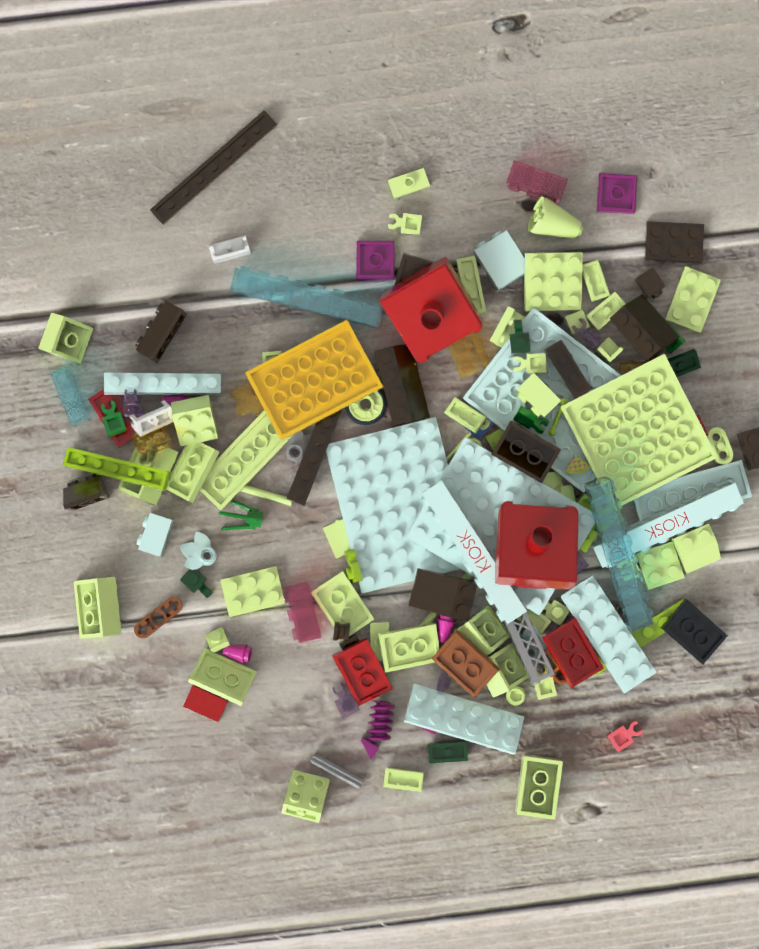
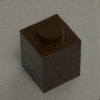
(650, 283)

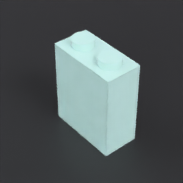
(500, 259)

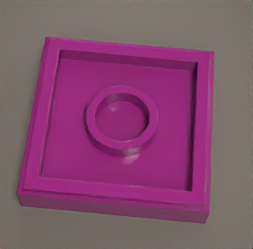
(616, 193)
(375, 260)

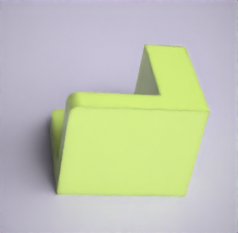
(608, 350)

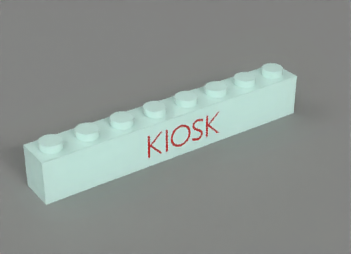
(679, 518)
(473, 550)

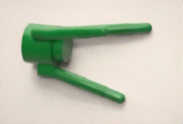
(253, 518)

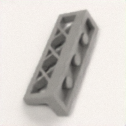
(523, 652)

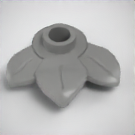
(297, 442)

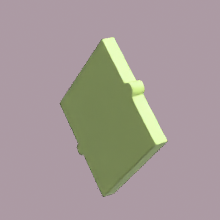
(337, 538)

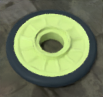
(371, 415)

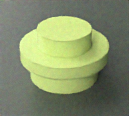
(515, 695)

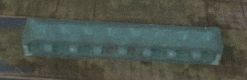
(306, 297)
(618, 553)

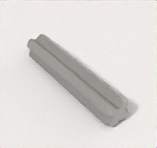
(336, 770)

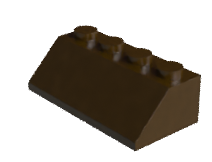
(401, 384)

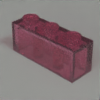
(535, 182)
(302, 612)

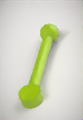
(552, 432)

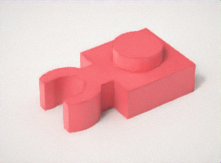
(621, 736)

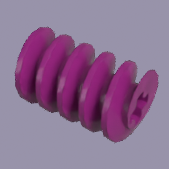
(381, 720)

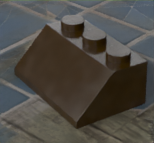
(644, 328)
(160, 331)
(526, 451)

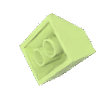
(161, 460)
(97, 607)

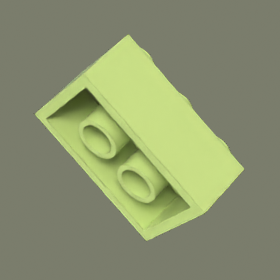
(538, 786)

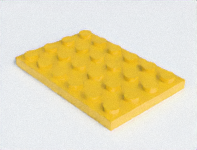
(314, 380)

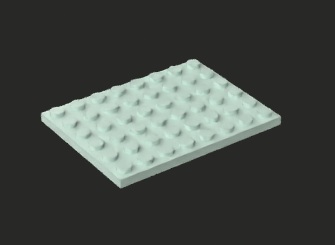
(496, 389)
(480, 488)
(380, 497)

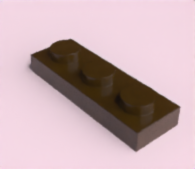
(568, 369)

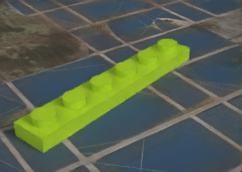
(116, 468)
(649, 633)

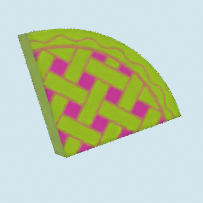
(577, 466)

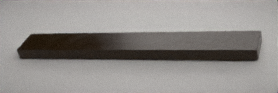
(213, 167)

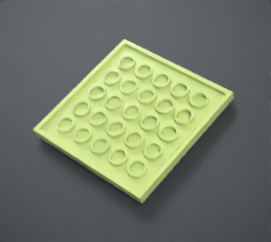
(639, 430)

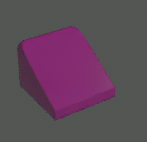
(370, 747)

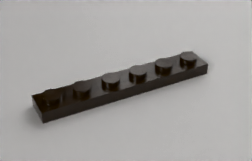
(312, 459)

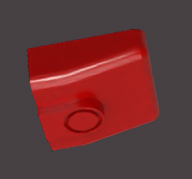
(431, 309)
(537, 546)

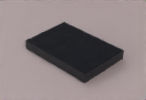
(694, 631)

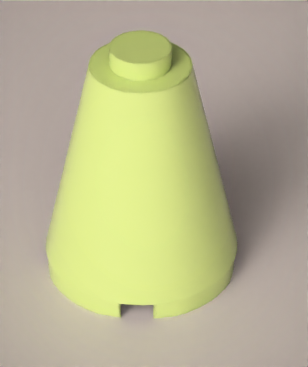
(553, 221)

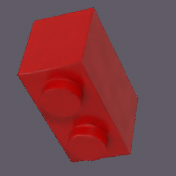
(205, 703)

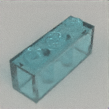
(70, 396)

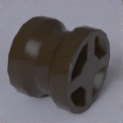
(341, 631)

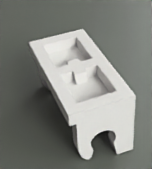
(229, 249)
(152, 420)

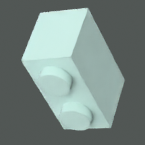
(155, 534)

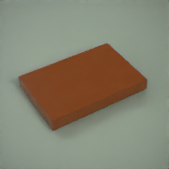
(465, 663)

